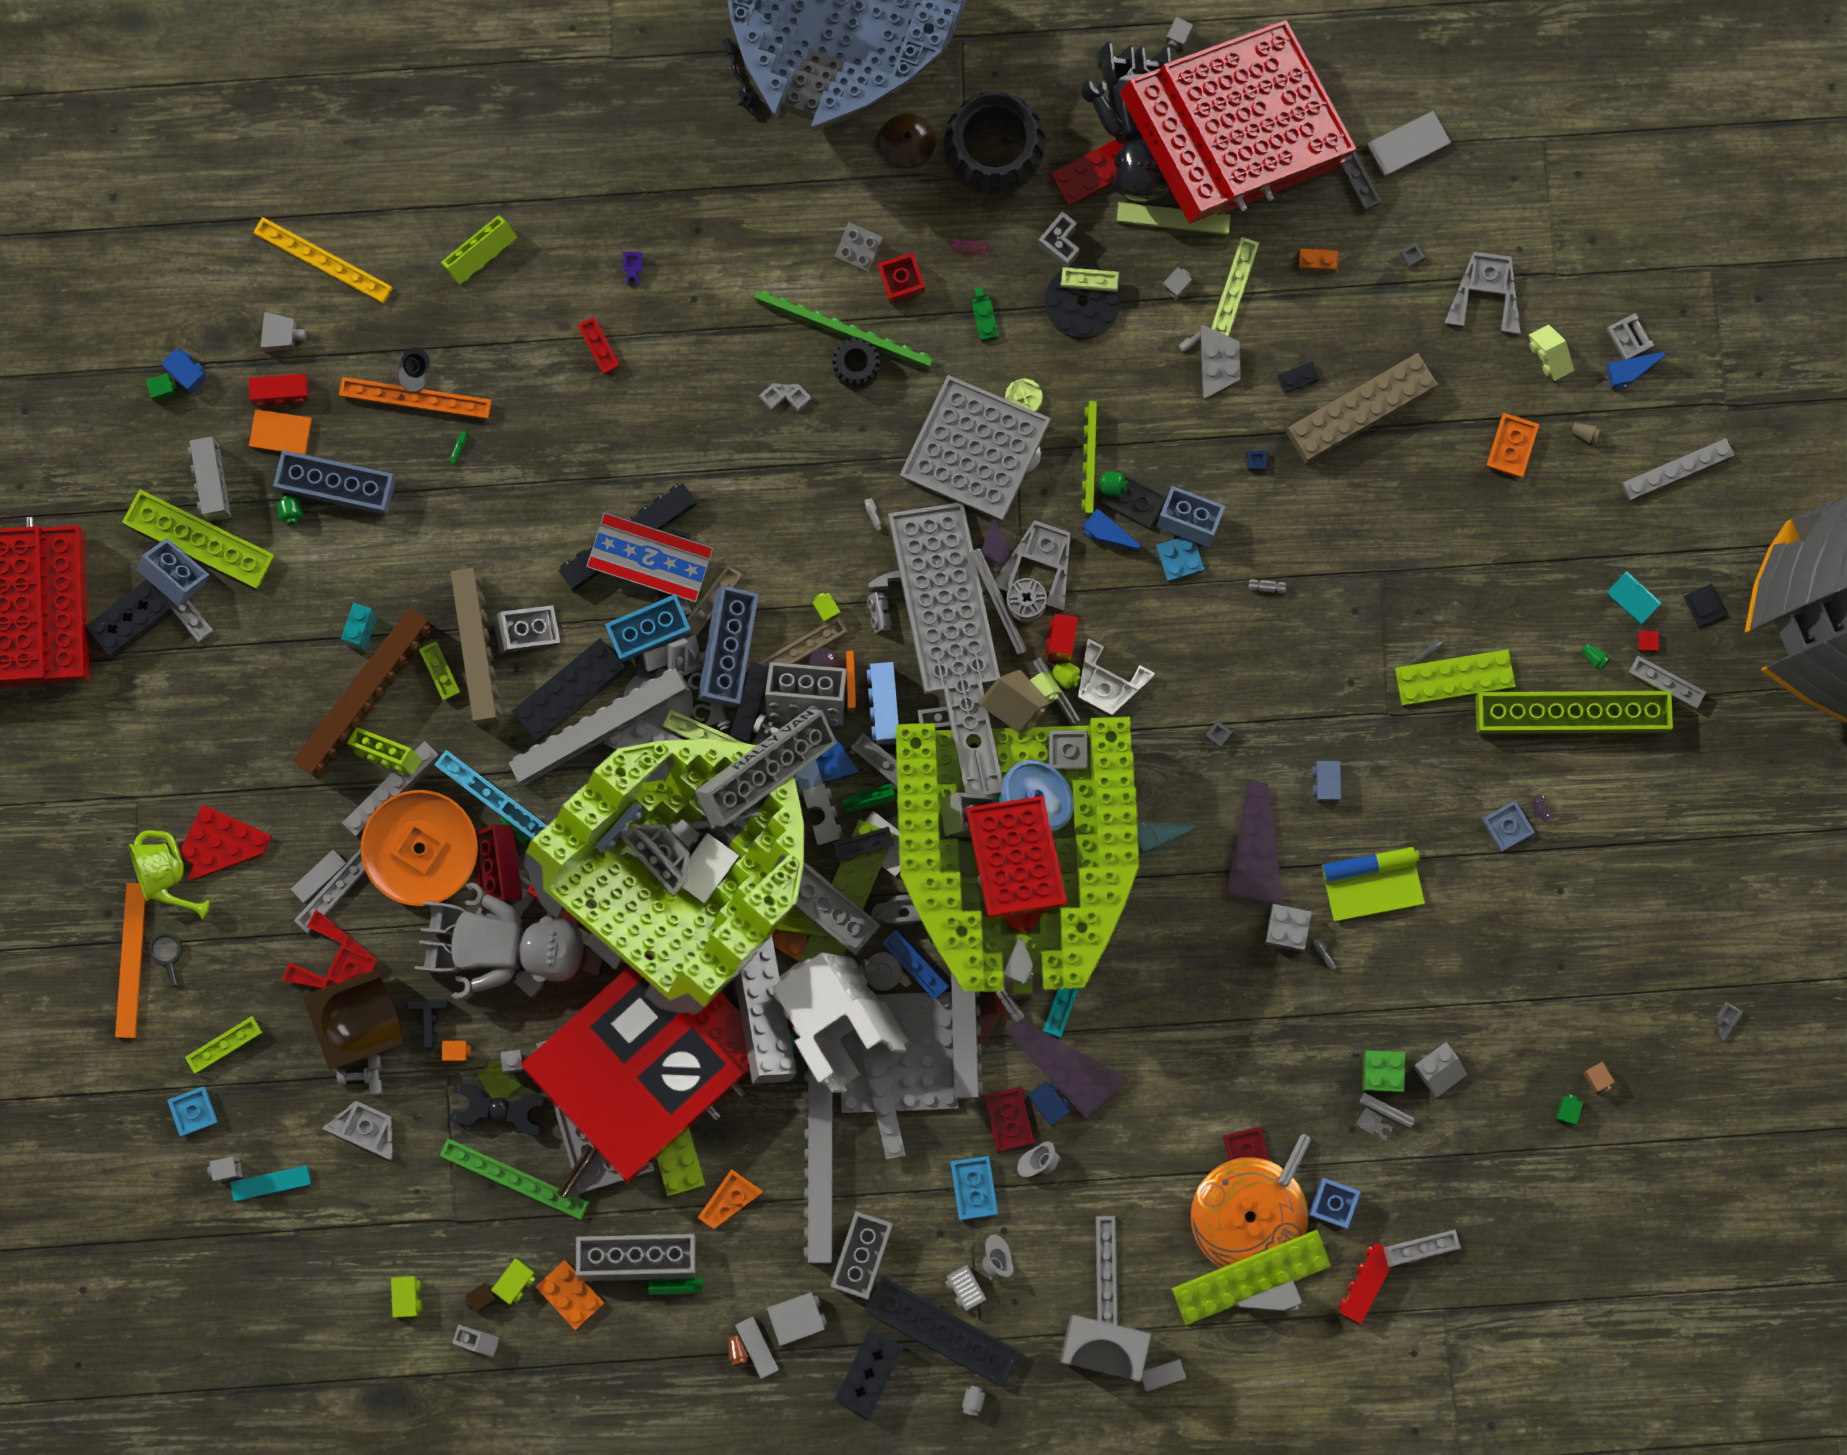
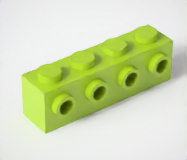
(479, 250)
(384, 751)

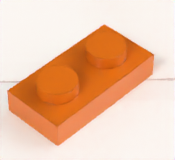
(1318, 259)

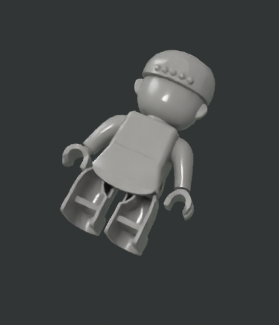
(545, 949)

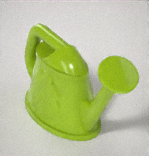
(159, 870)

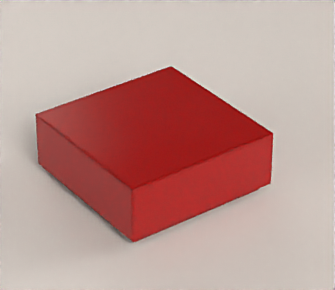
(1648, 641)

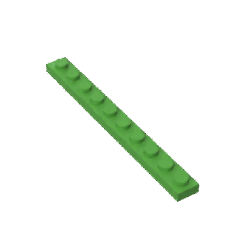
(835, 325)

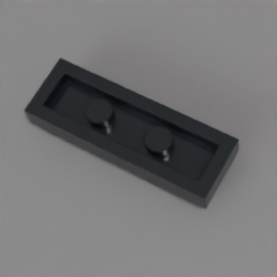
(863, 844)

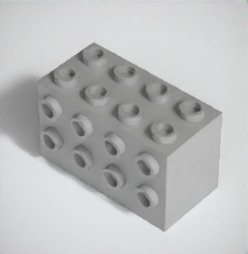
(802, 687)

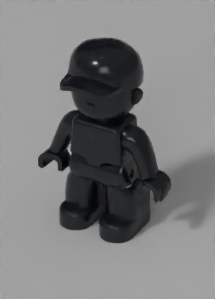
(1136, 170)

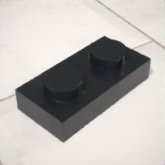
(1298, 377)

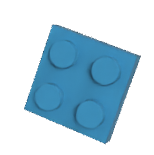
(1179, 558)
(192, 1111)

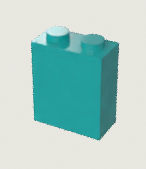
(359, 627)

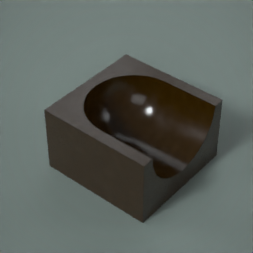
(355, 1018)

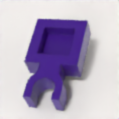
(632, 263)

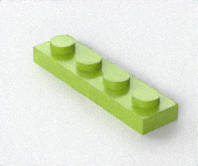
(224, 1045)

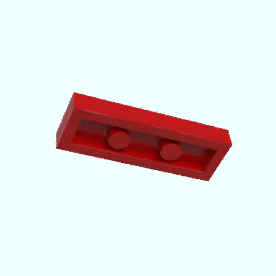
(598, 345)

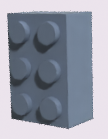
(1190, 516)
(172, 572)

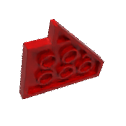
(220, 842)

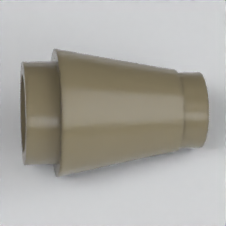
(1586, 432)

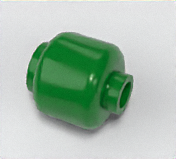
(1113, 483)
(289, 510)

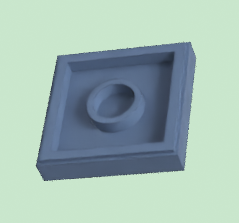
(1508, 826)

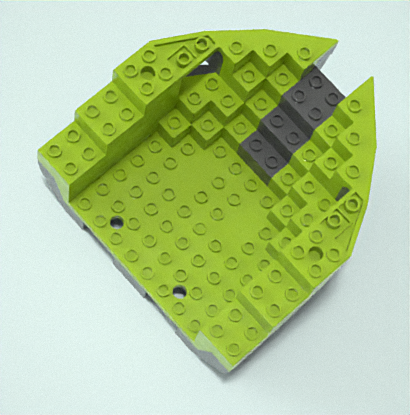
(692, 942)

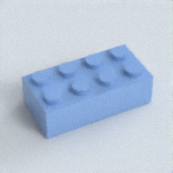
(884, 701)

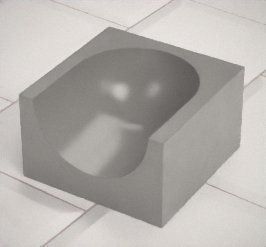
(1105, 1347)

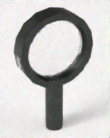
(166, 950)

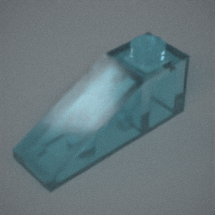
(1157, 833)

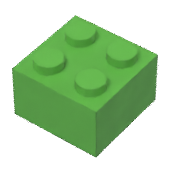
(1383, 1071)

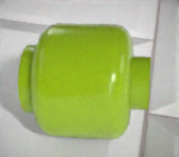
(1066, 674)

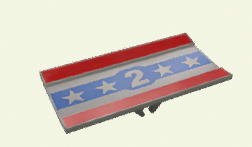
(649, 557)

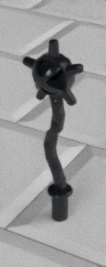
(747, 98)

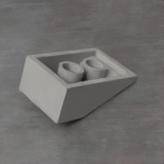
(526, 629)
(1278, 1298)

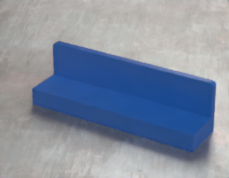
(916, 964)

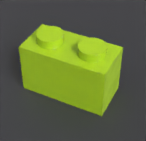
(514, 1281)
(405, 1296)

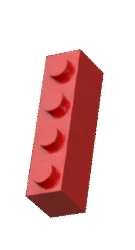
(1366, 1286)

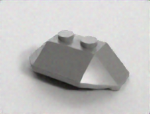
(660, 853)

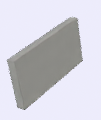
(1408, 143)

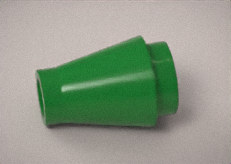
(1595, 656)

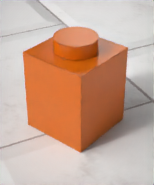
(455, 1051)

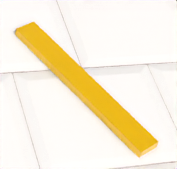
(323, 260)

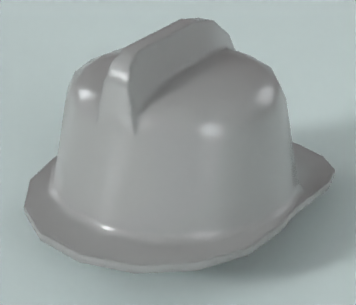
(1038, 1160)
(997, 1258)

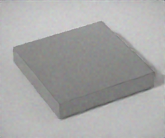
(1068, 750)

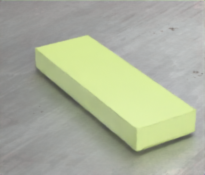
(1089, 279)

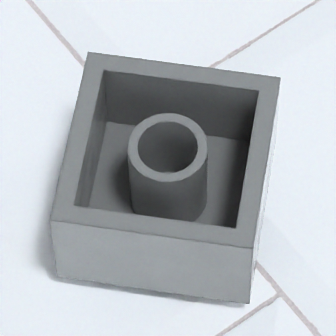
(1288, 928)

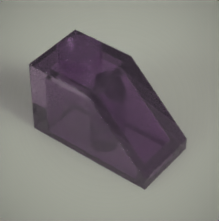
(995, 545)

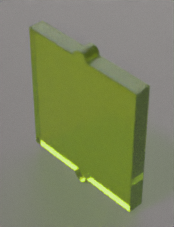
(496, 1082)

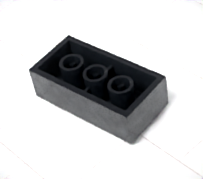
(127, 631)
(873, 1386)

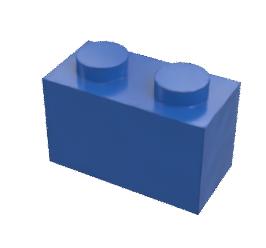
(183, 370)

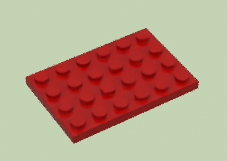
(1016, 857)

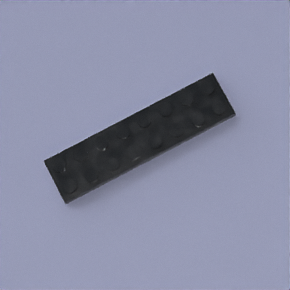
(942, 1331)

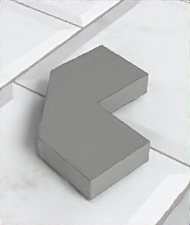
(792, 393)

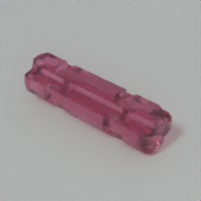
(969, 245)

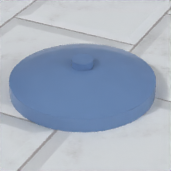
(1037, 779)

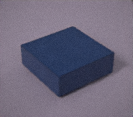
(1256, 460)

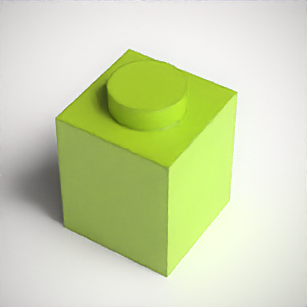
(826, 607)

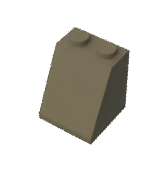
(1015, 701)

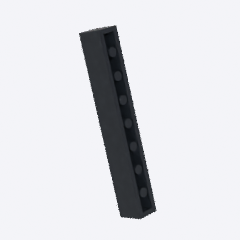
(657, 516)

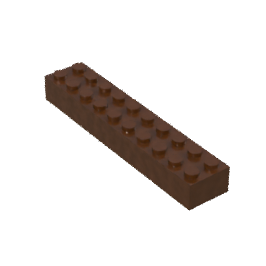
(363, 693)

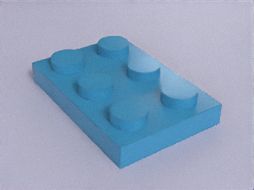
(974, 1187)

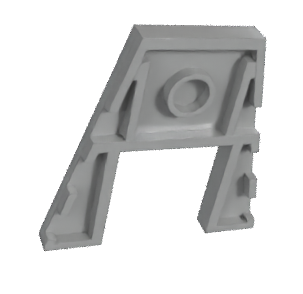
(1491, 275)
(1046, 546)

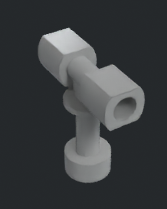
(370, 1075)

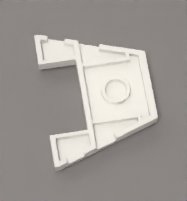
(1104, 688)

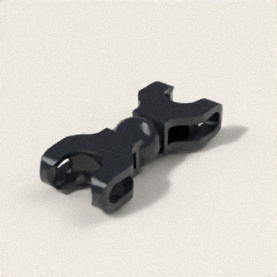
(499, 1109)

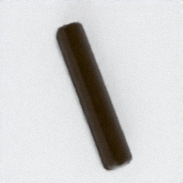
(576, 1172)

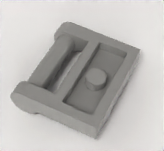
(1625, 339)

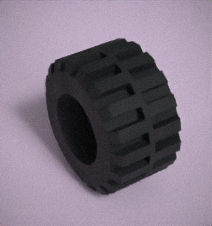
(851, 348)

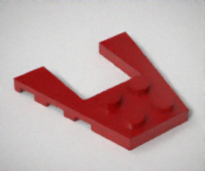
(349, 961)

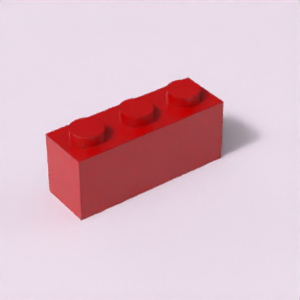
(278, 389)

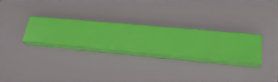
(513, 1178)

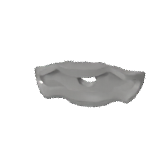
(888, 912)

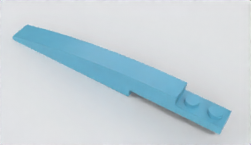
(490, 795)

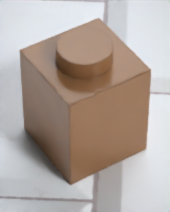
(1599, 1078)

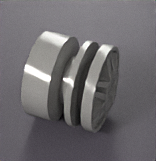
(1026, 611)

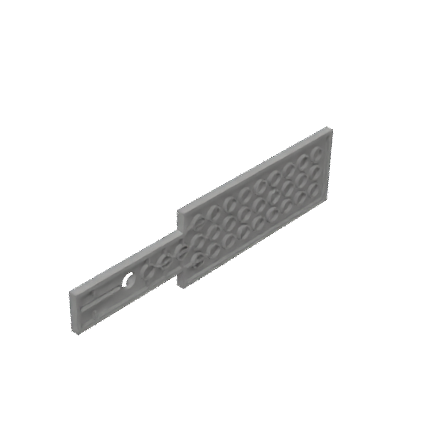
(950, 630)

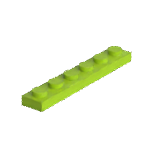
(1089, 466)

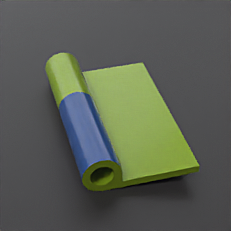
(1373, 884)

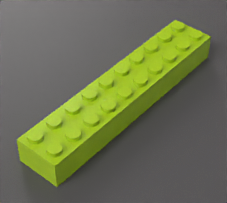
(1574, 712)

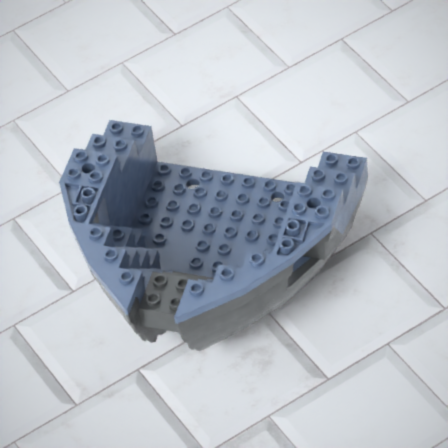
(839, 54)

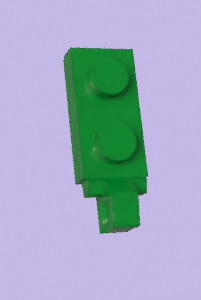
(984, 316)
(870, 798)
(675, 1286)

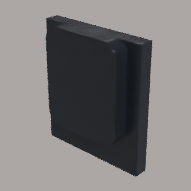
(1704, 605)

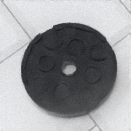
(1079, 320)

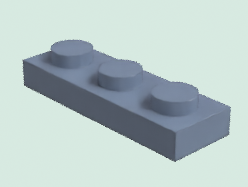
(620, 828)

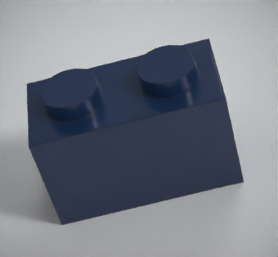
(1049, 1103)

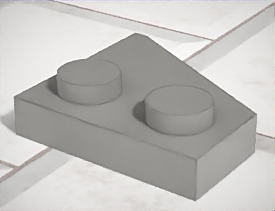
(682, 657)

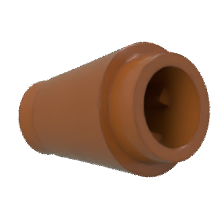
(737, 1353)

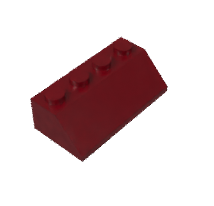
(498, 864)

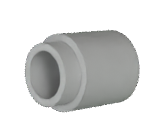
(973, 1400)

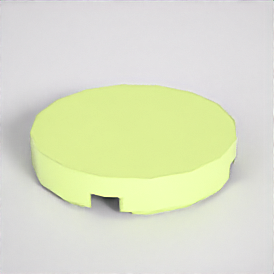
(1025, 393)

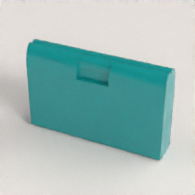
(1633, 598)

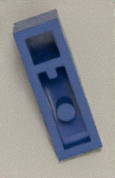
(1626, 371)
(1106, 531)

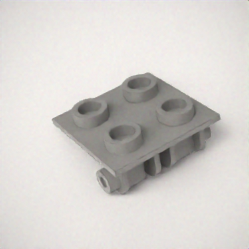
(858, 246)

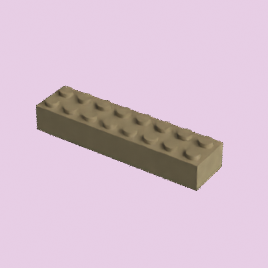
(1361, 408)
(475, 648)

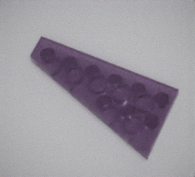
(1255, 860)
(1076, 1076)

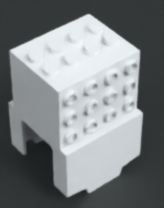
(826, 1003)

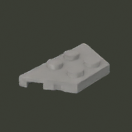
(1219, 361)
(365, 1128)

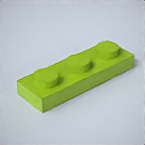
(439, 671)

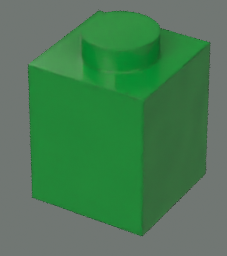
(161, 387)
(1569, 1109)

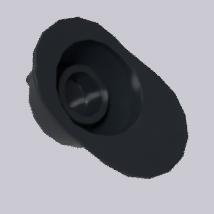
(413, 369)

